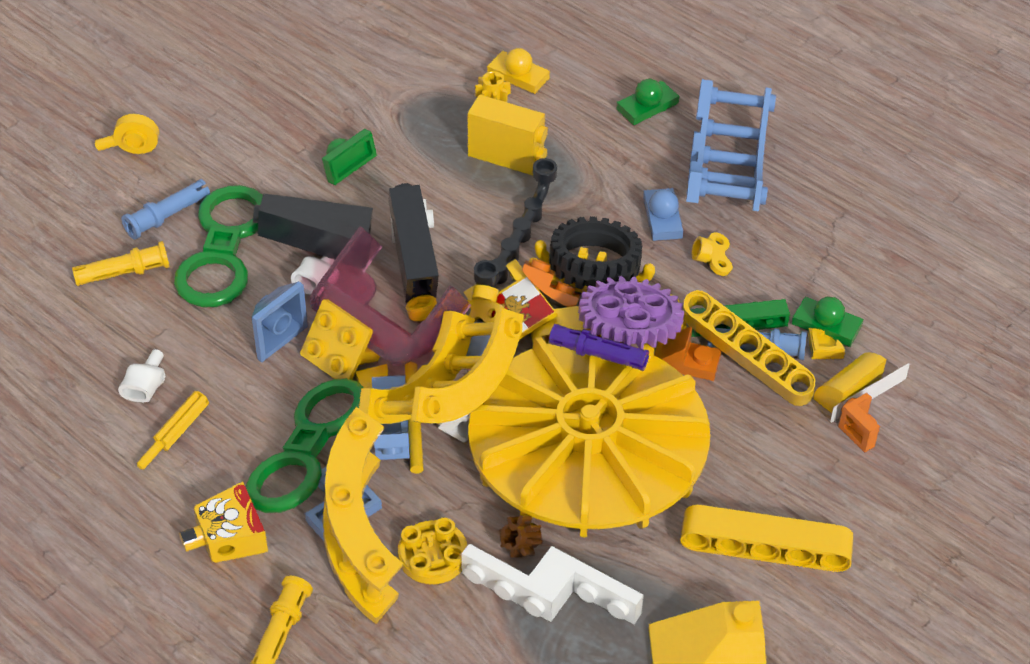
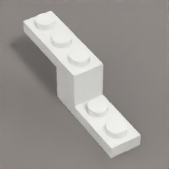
(551, 584)

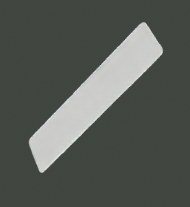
(875, 389)

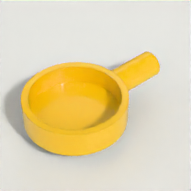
(132, 134)

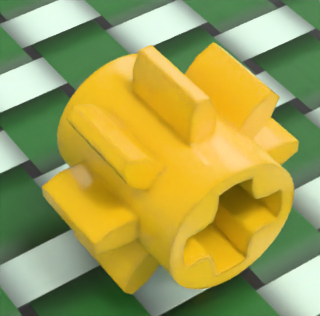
(493, 86)

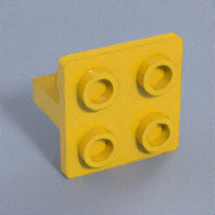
(337, 342)

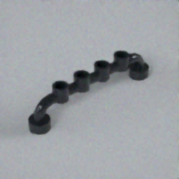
(495, 271)

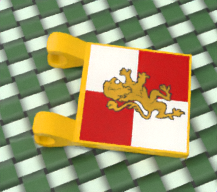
(524, 299)

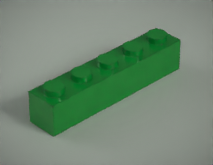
(756, 314)

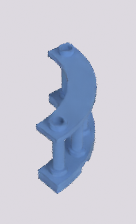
(721, 184)

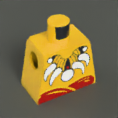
(226, 526)

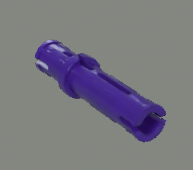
(585, 343)

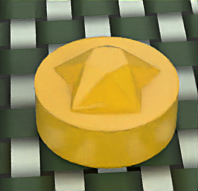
(420, 307)

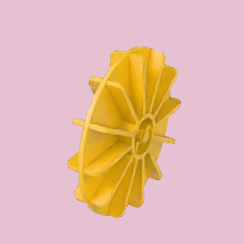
(590, 438)

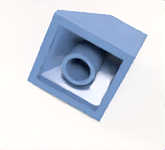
(279, 319)

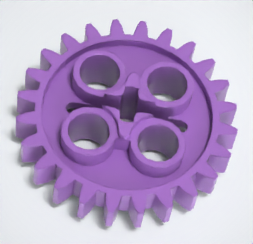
(631, 312)

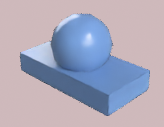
(663, 214)

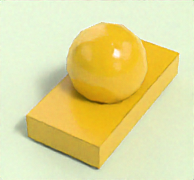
(520, 70)

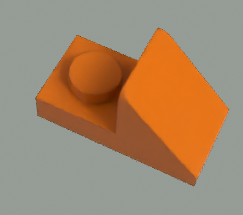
(689, 357)

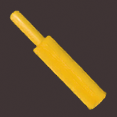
(175, 427)

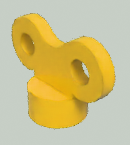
(710, 251)
(484, 303)

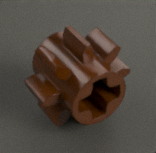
(520, 536)

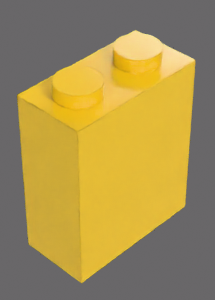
(506, 134)

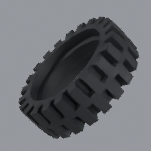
(594, 233)

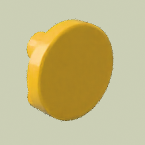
(432, 551)

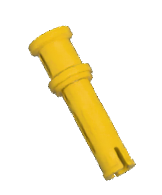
(135, 261)
(284, 614)

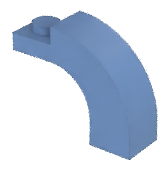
(394, 440)

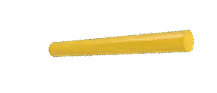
(414, 431)

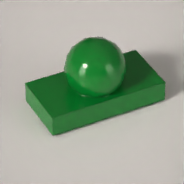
(649, 100)
(347, 156)
(830, 317)

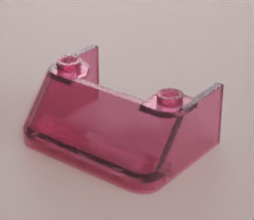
(353, 289)

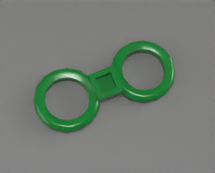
(219, 248)
(302, 448)

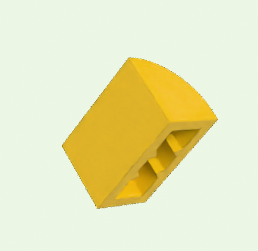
(850, 380)

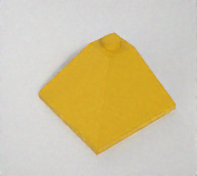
(711, 636)

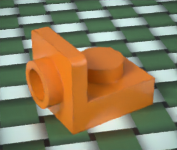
(858, 423)

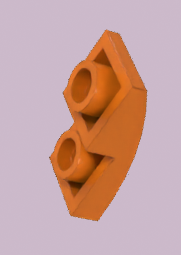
(541, 276)

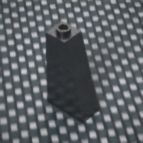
(310, 224)
(413, 241)

